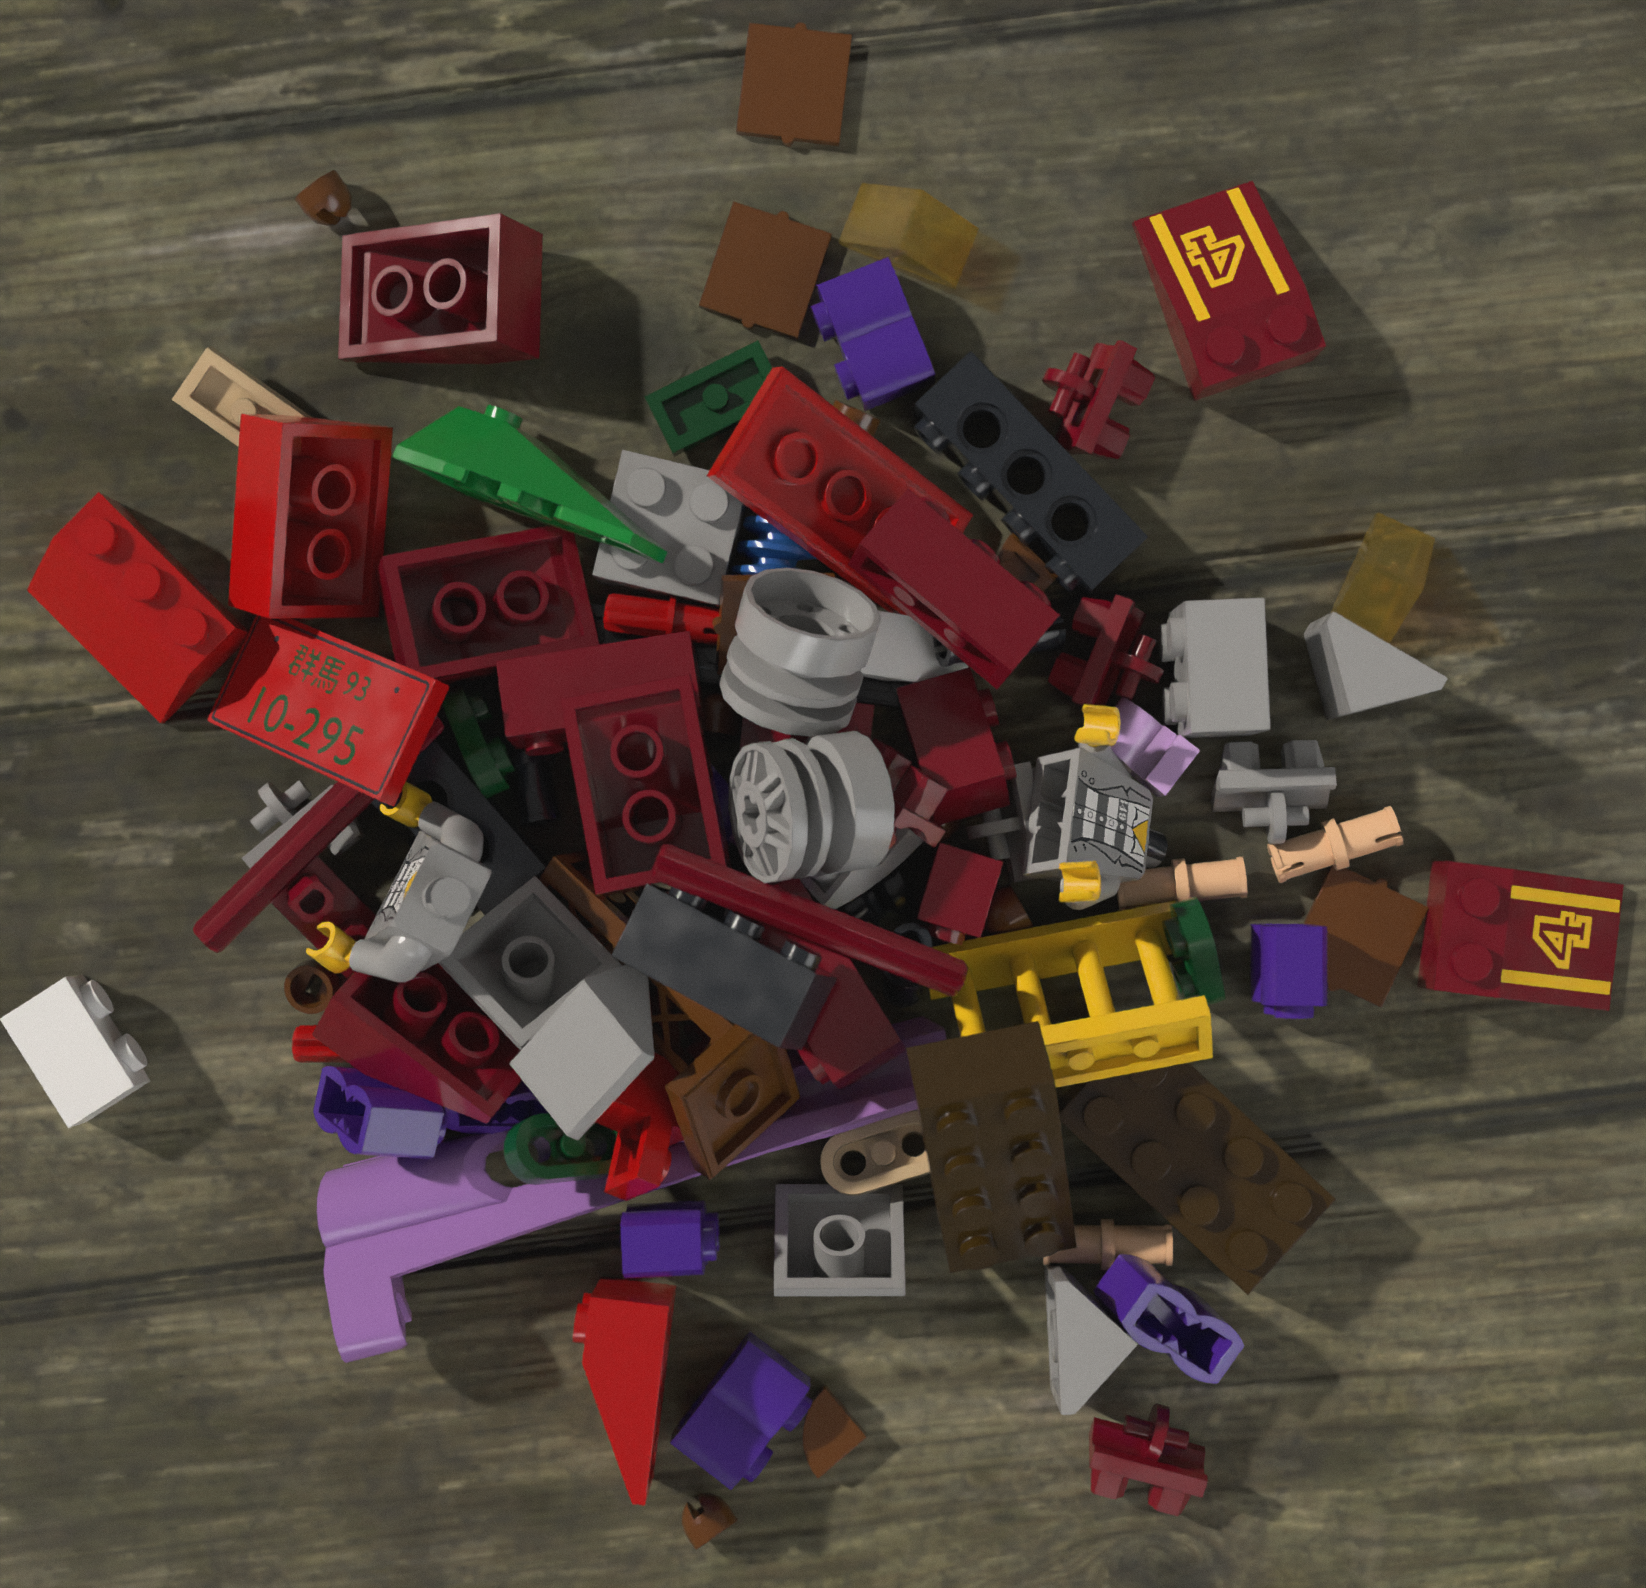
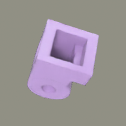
(1151, 750)

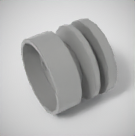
(799, 651)
(810, 806)

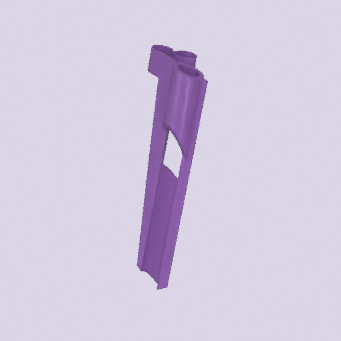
(412, 1213)

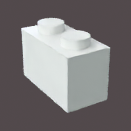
(77, 1048)

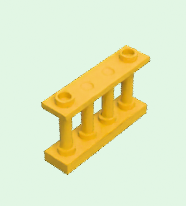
(1108, 1040)

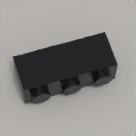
(726, 965)

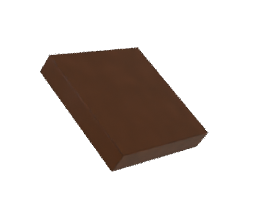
(731, 1097)

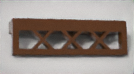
(609, 915)

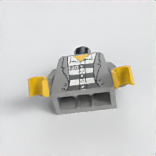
(1090, 817)
(426, 901)

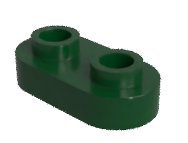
(485, 757)
(1193, 941)
(558, 1154)

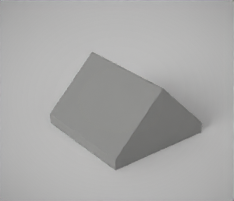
(1362, 670)
(525, 960)
(590, 1048)
(838, 1242)
(1082, 1340)

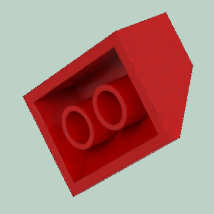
(309, 517)
(134, 607)

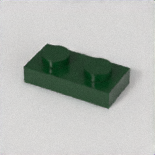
(709, 398)

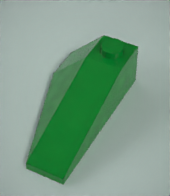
(507, 468)

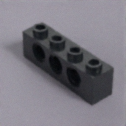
(975, 393)
(510, 855)

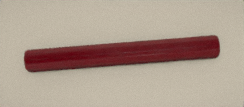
(285, 861)
(809, 920)

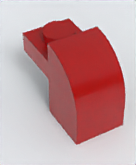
(644, 1130)

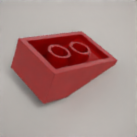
(626, 1361)

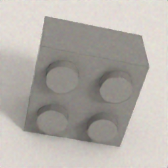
(686, 517)
(1216, 668)

